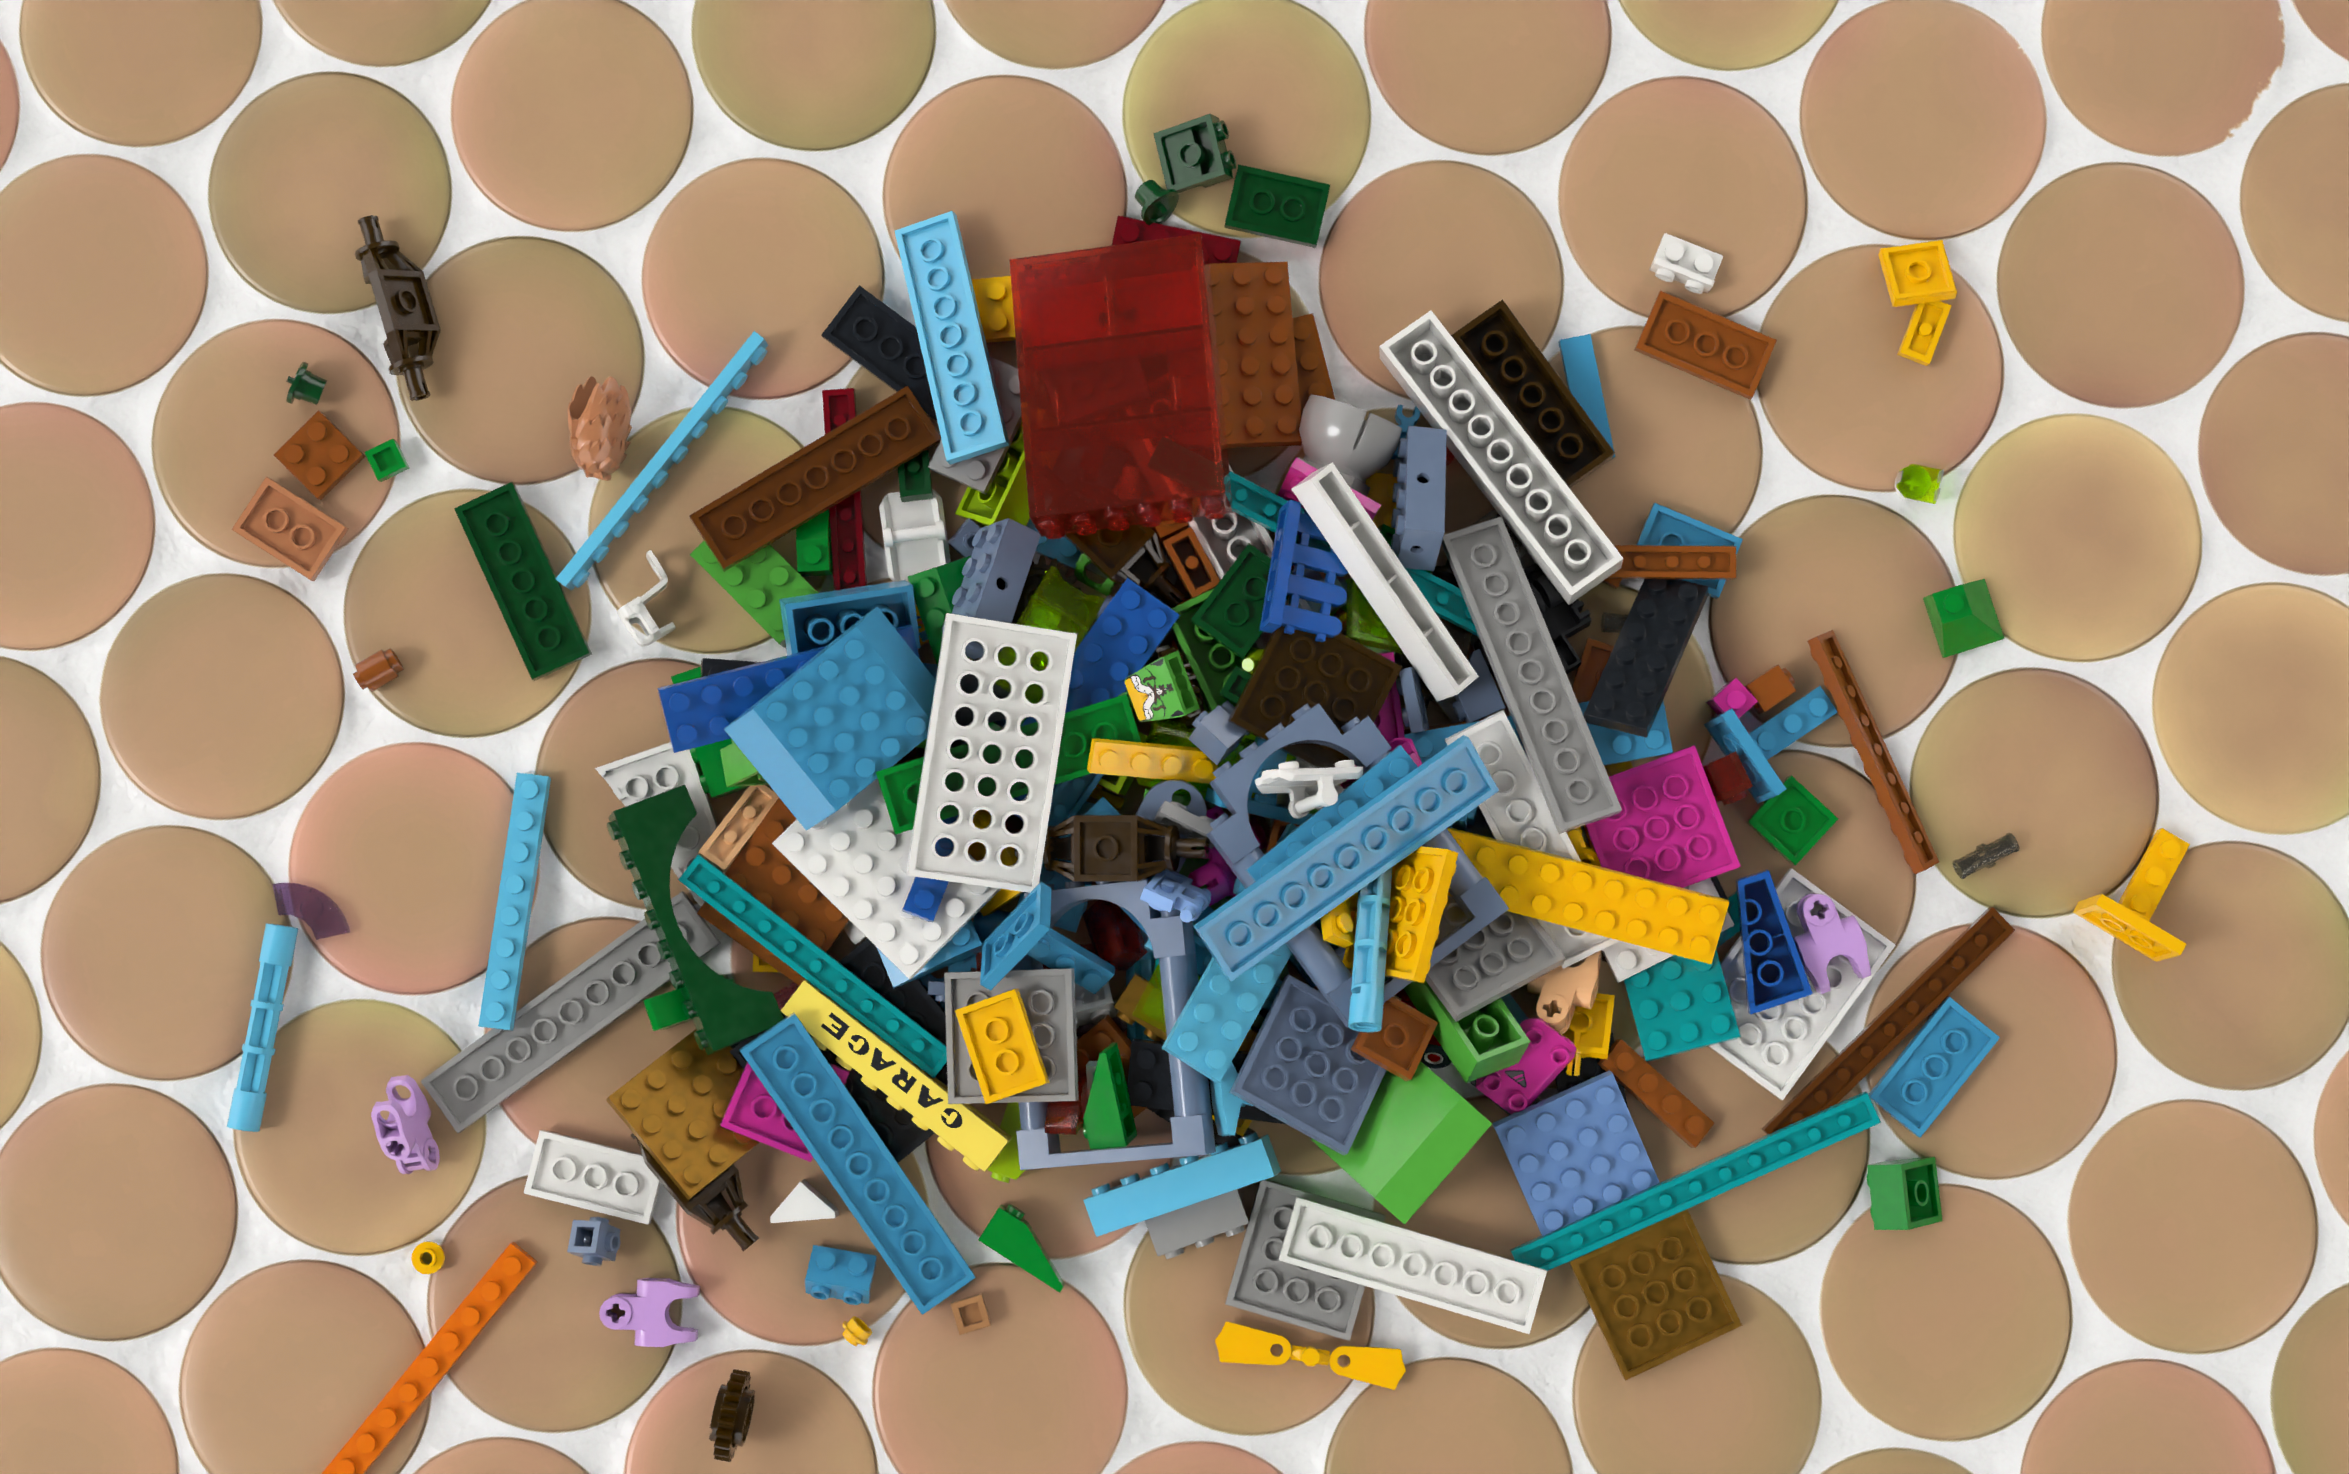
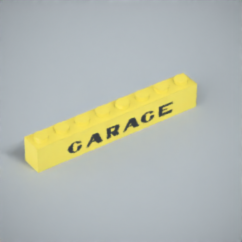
(898, 1077)

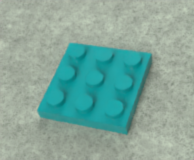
(1681, 1006)

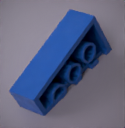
(1769, 951)

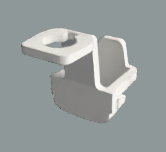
(636, 612)

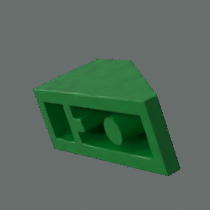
(814, 547)
(1108, 1110)
(1017, 1242)

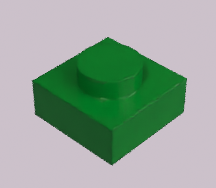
(386, 460)

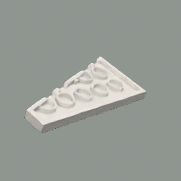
(657, 772)

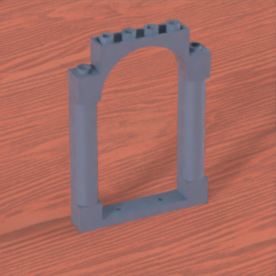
(1240, 848)
(1175, 948)

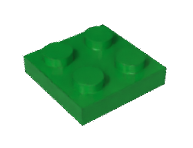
(1792, 821)

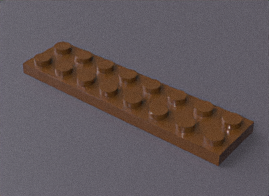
(815, 478)

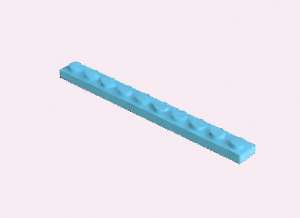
(671, 452)

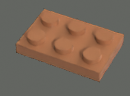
(290, 529)

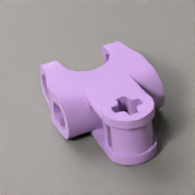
(1826, 938)
(405, 1132)
(649, 1312)

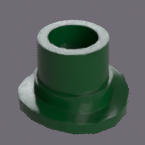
(1156, 202)
(305, 386)

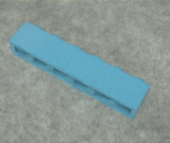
(1181, 1185)

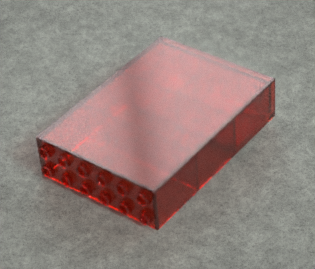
(1120, 387)

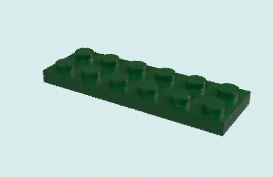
(523, 581)

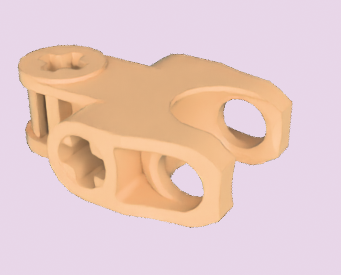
(1564, 990)

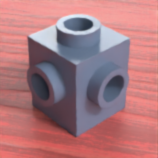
(594, 1240)

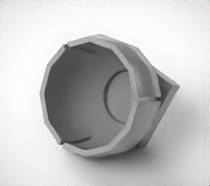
(1340, 435)

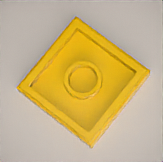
(1917, 273)

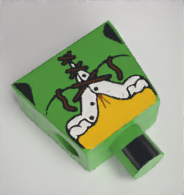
(1161, 690)

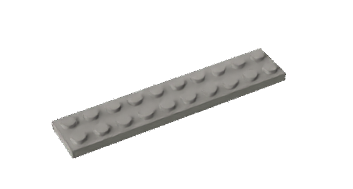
(1530, 675)
(561, 1019)

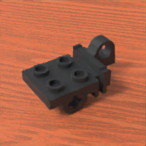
(1560, 618)

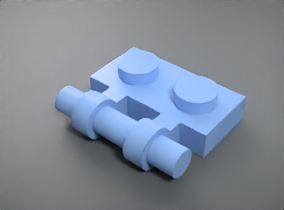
(1174, 890)

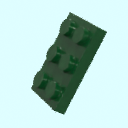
(1277, 206)
(1236, 603)

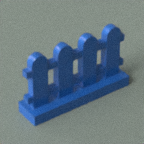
(1282, 583)

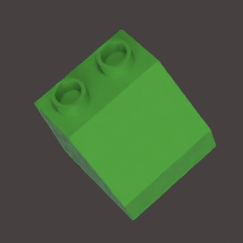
(1410, 1140)

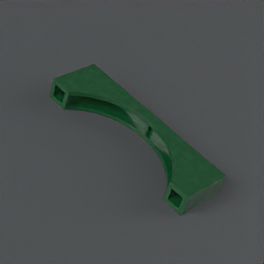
(719, 1008)

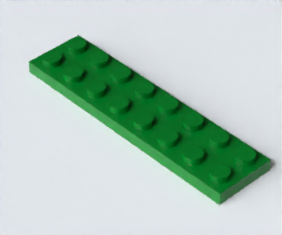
(1102, 720)

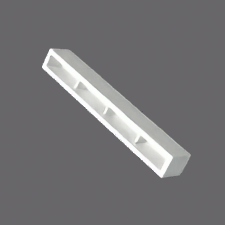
(1385, 582)

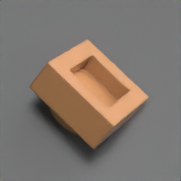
(970, 1314)

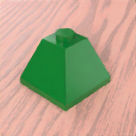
(1963, 618)

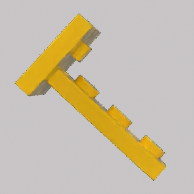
(2132, 914)

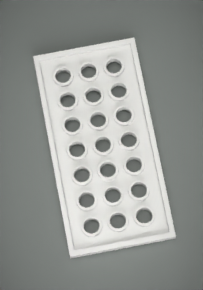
(944, 730)

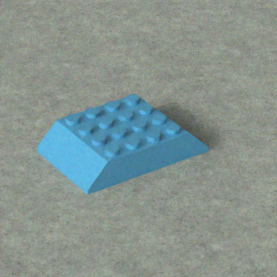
(838, 719)

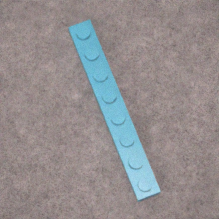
(514, 902)

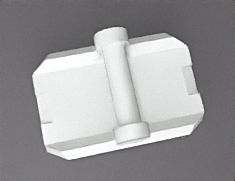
(913, 535)
(1297, 781)

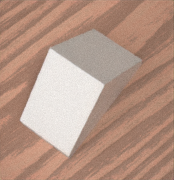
(804, 1204)

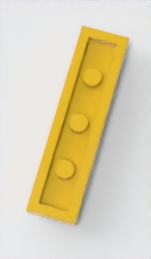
(1150, 761)

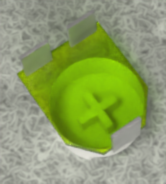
(1919, 483)

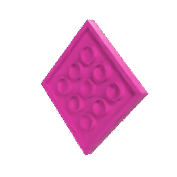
(1666, 824)

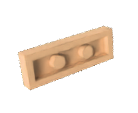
(738, 826)

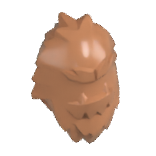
(599, 427)

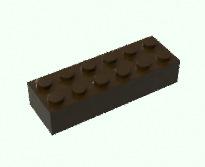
(1534, 393)

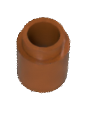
(378, 670)

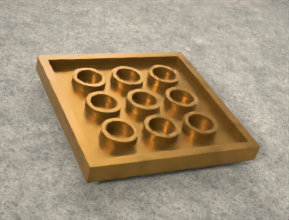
(679, 1110)
(1655, 1294)

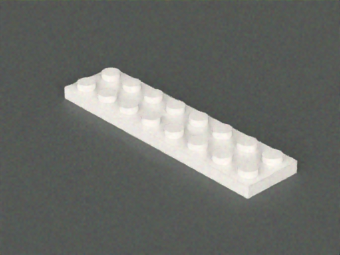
(1523, 818)
(1412, 1265)

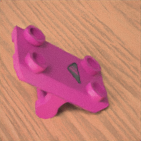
(1543, 1060)

